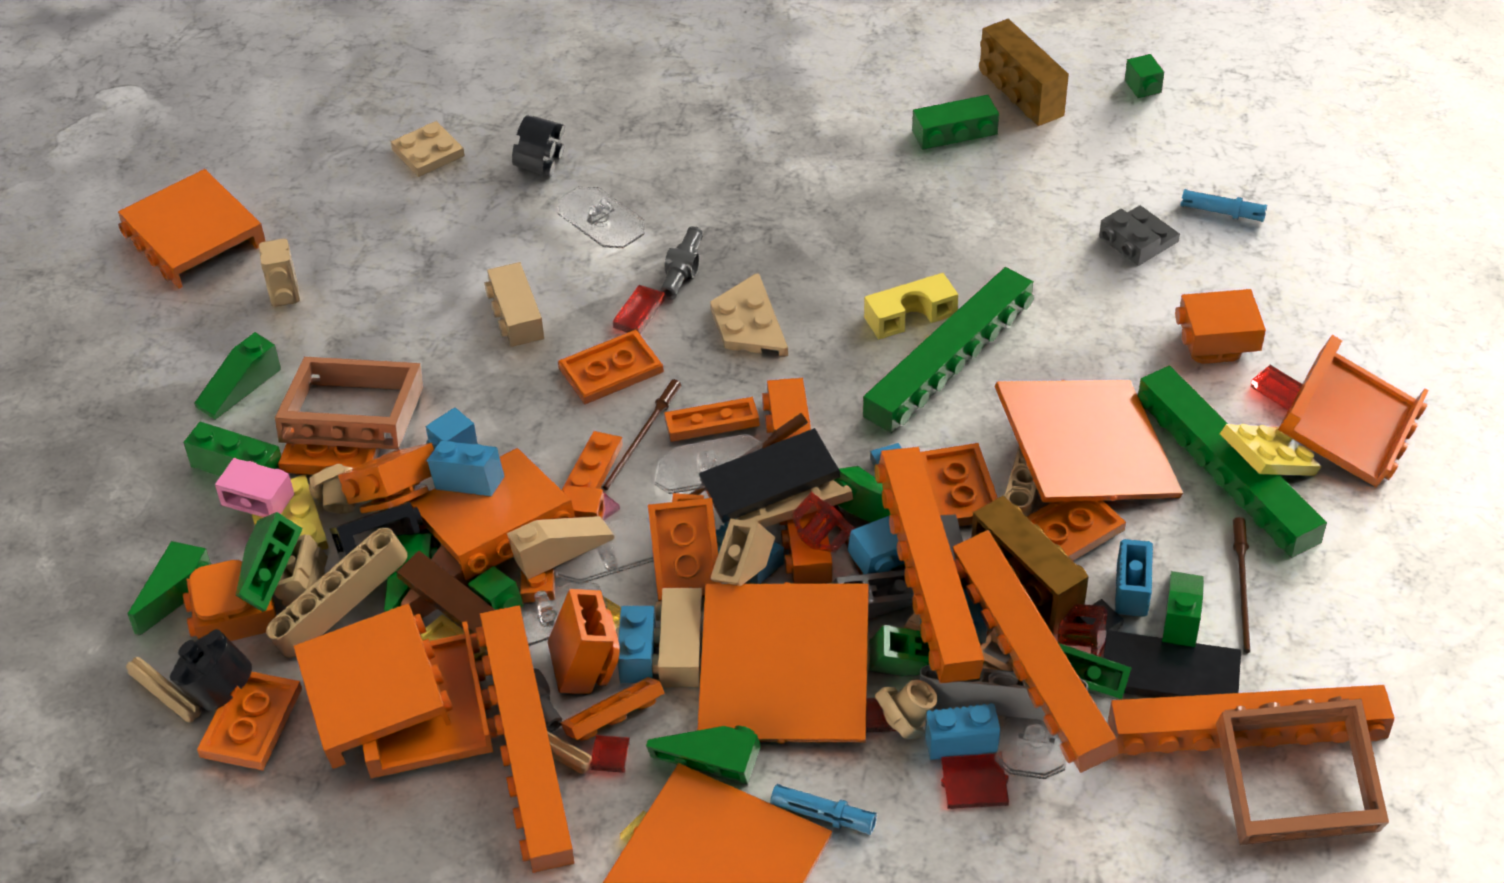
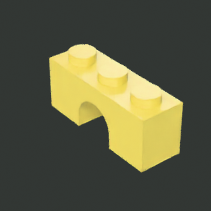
(930, 296)

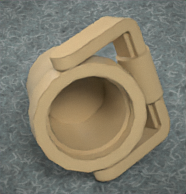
(331, 490)
(908, 707)

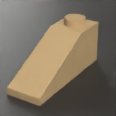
(555, 541)

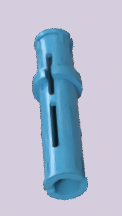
(1223, 205)
(837, 813)

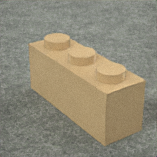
(514, 304)
(679, 637)

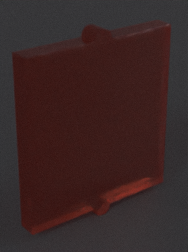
(974, 781)

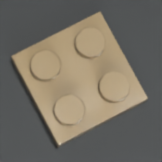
(427, 148)

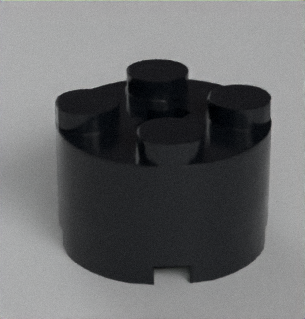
(538, 145)
(210, 670)

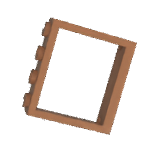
(344, 428)
(1304, 712)

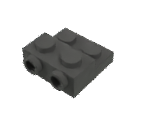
(1137, 234)

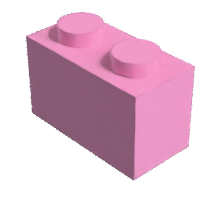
(254, 488)

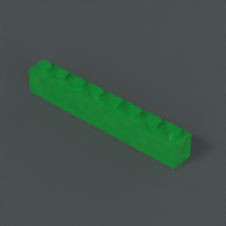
(947, 350)
(1263, 496)

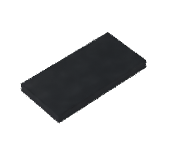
(769, 475)
(1173, 669)

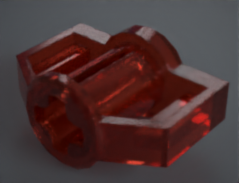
(826, 512)
(1084, 634)

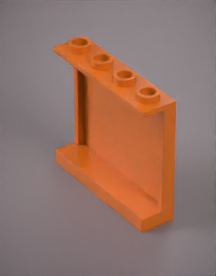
(188, 224)
(1352, 416)
(477, 525)
(371, 680)
(432, 740)

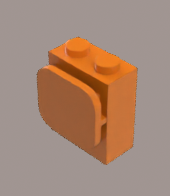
(1220, 325)
(388, 479)
(216, 606)
(583, 643)

